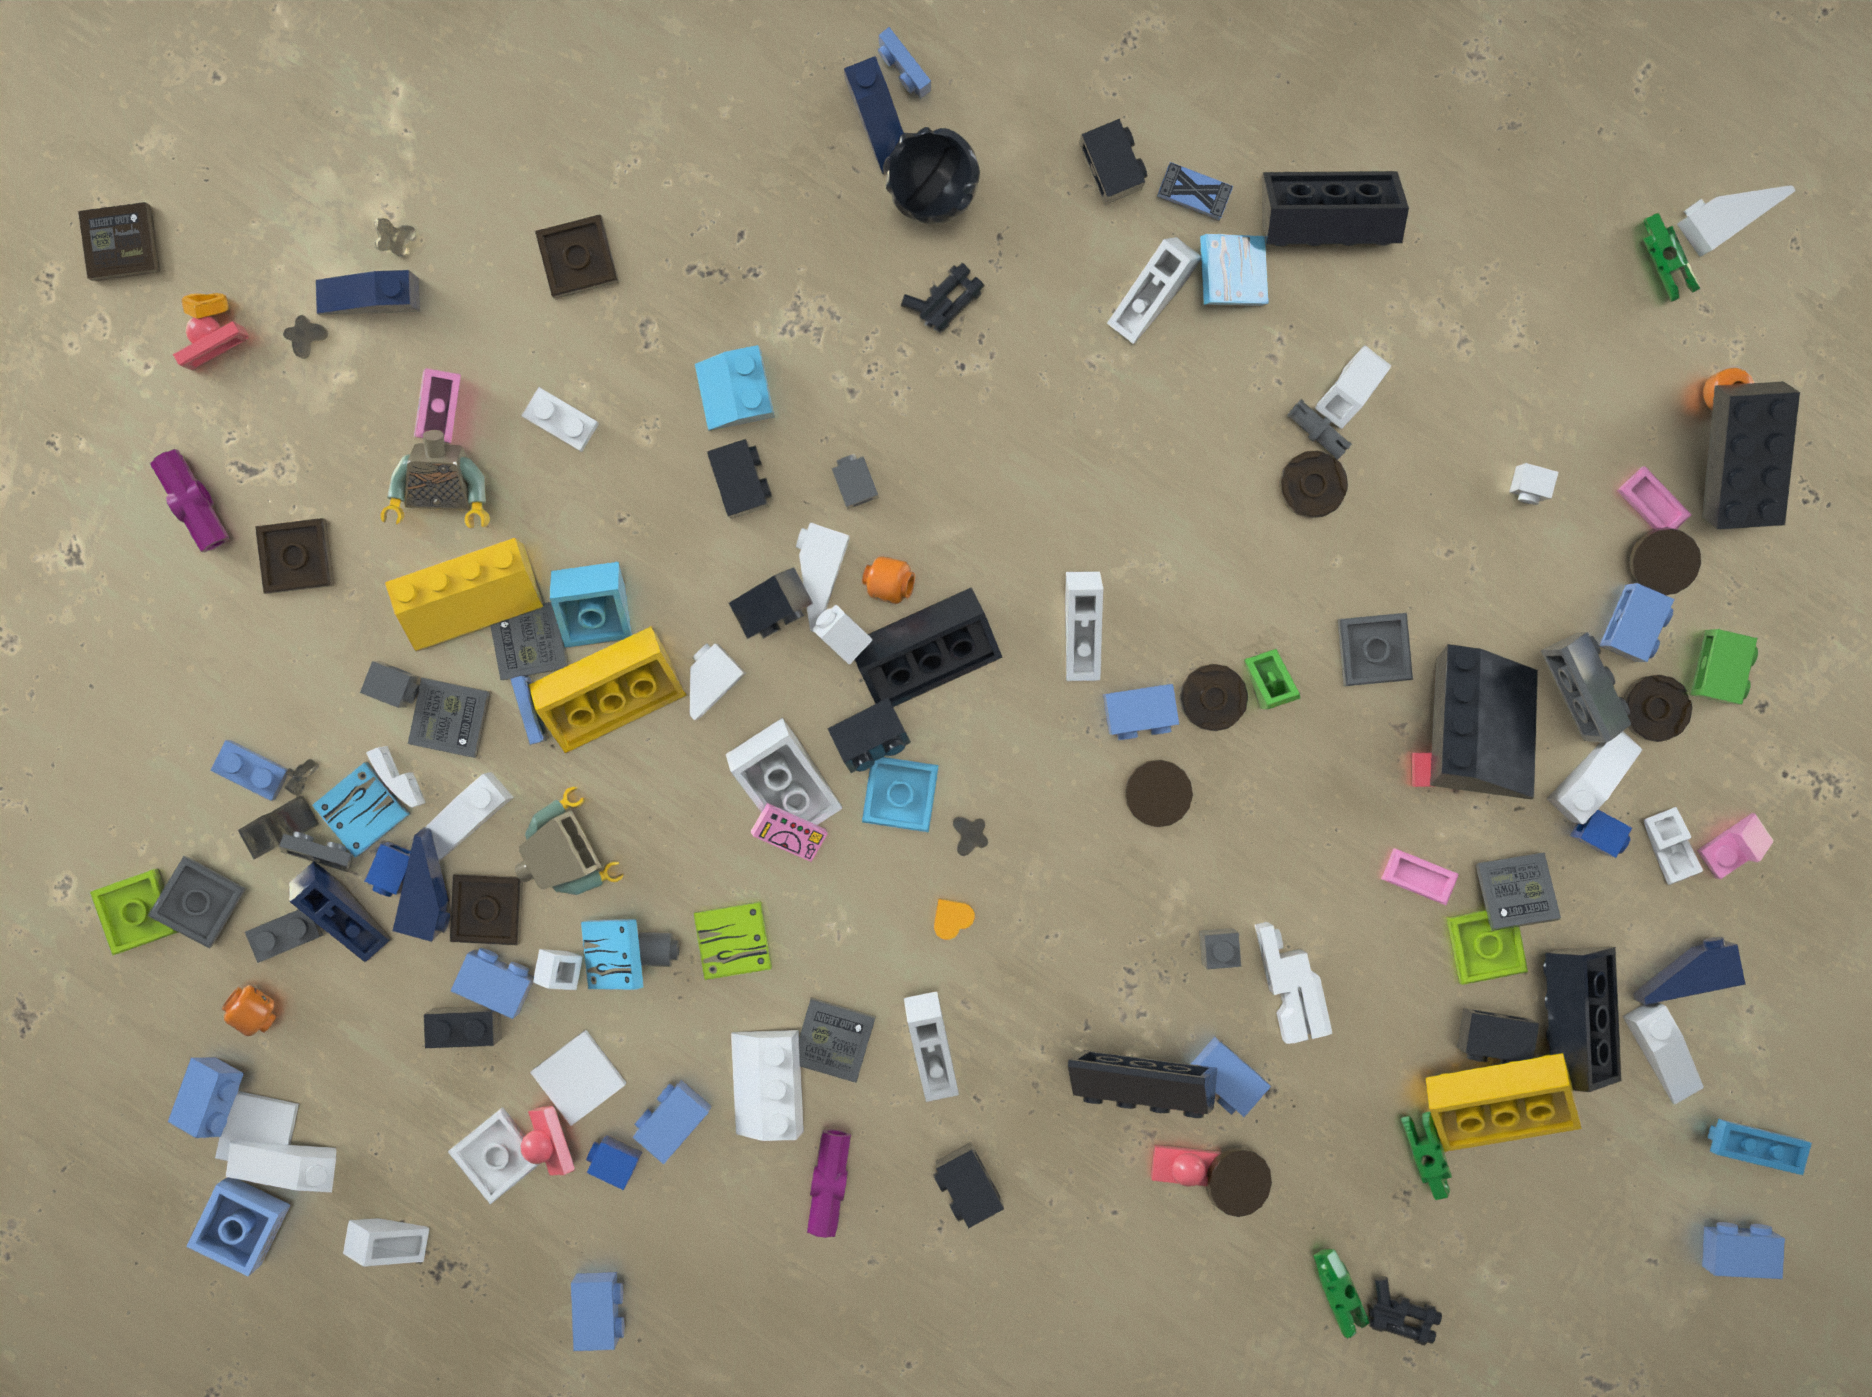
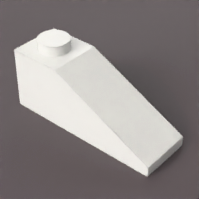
(1726, 215)
(1154, 288)
(820, 563)
(1083, 625)
(1594, 779)
(467, 813)
(931, 1046)
(1665, 1050)
(283, 1165)

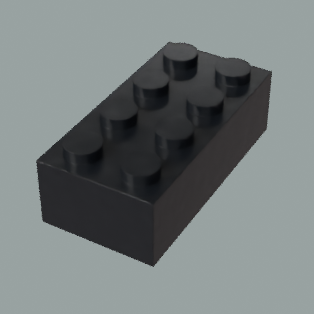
(1750, 455)

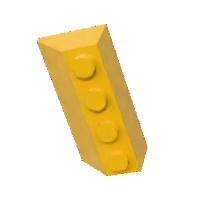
(465, 594)
(607, 690)
(1503, 1103)

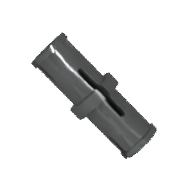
(1319, 429)

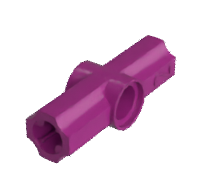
(189, 500)
(828, 1183)

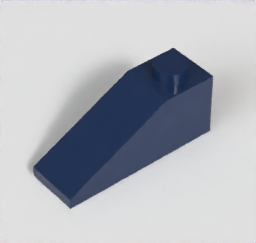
(874, 107)
(368, 293)
(423, 894)
(336, 911)
(1697, 971)

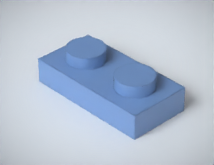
(895, 53)
(250, 770)

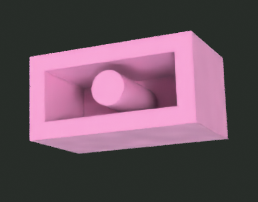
(437, 403)

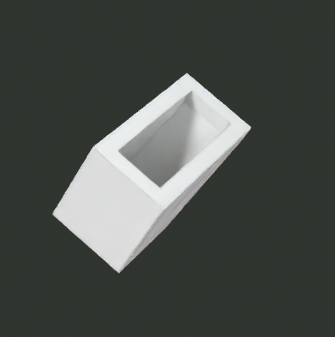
(841, 634)
(711, 678)
(385, 1242)

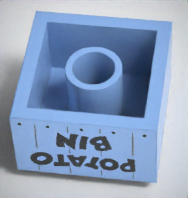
(238, 1225)

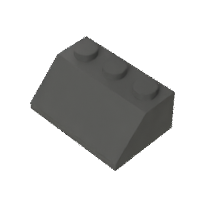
(1587, 687)

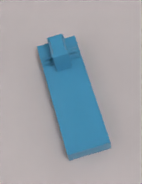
(1759, 1146)

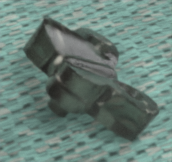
(393, 238)
(303, 335)
(299, 776)
(971, 834)

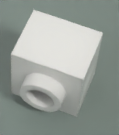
(1533, 483)
(557, 969)

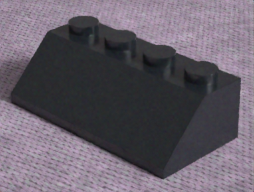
(1333, 208)
(928, 649)
(1584, 1014)
(1143, 1082)

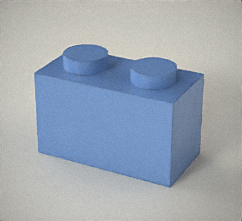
(1637, 623)
(1141, 710)
(493, 982)
(1236, 1081)
(205, 1097)
(671, 1121)
(1743, 1251)
(596, 1311)

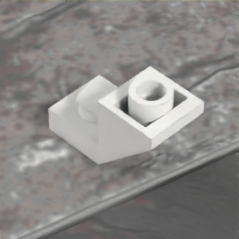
(1354, 387)

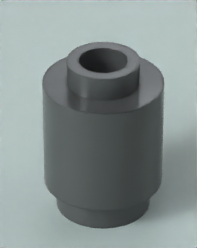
(658, 949)

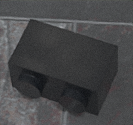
(1113, 161)
(739, 479)
(771, 603)
(869, 736)
(462, 1027)
(1497, 1036)
(968, 1185)

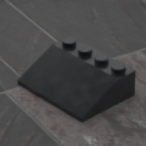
(1484, 723)

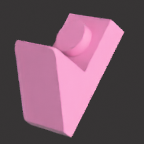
(1737, 845)

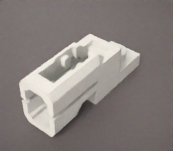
(1300, 989)

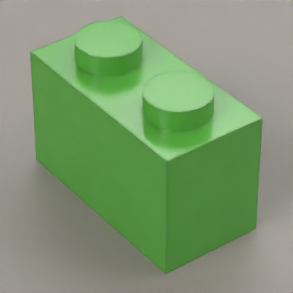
(1724, 666)

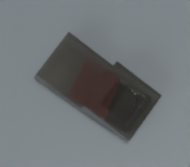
(267, 831)

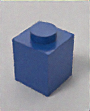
(1603, 834)
(388, 869)
(613, 1161)

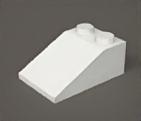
(781, 773)

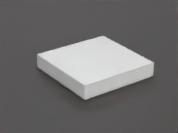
(578, 1077)
(257, 1121)
(493, 1156)

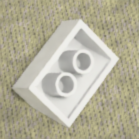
(767, 1085)

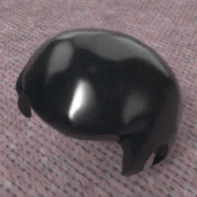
(932, 175)

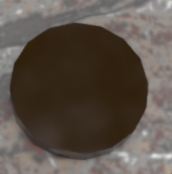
(1313, 484)
(1665, 560)
(1213, 697)
(1658, 708)
(1158, 793)
(1238, 1182)

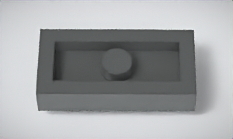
(303, 847)
(282, 935)

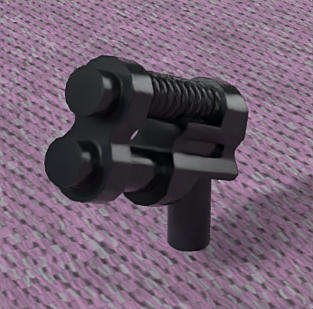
(938, 309)
(1389, 1315)

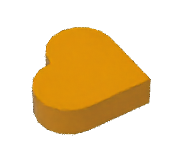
(204, 305)
(952, 917)

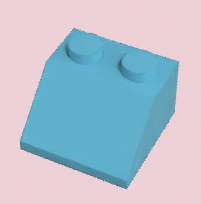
(734, 388)
(590, 604)

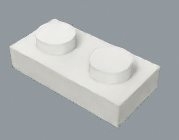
(560, 419)

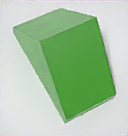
(1271, 680)

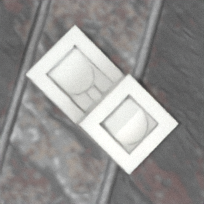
(403, 785)
(1671, 846)

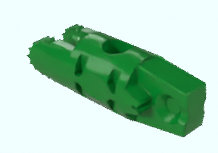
(1665, 239)
(1431, 1169)
(1340, 1292)

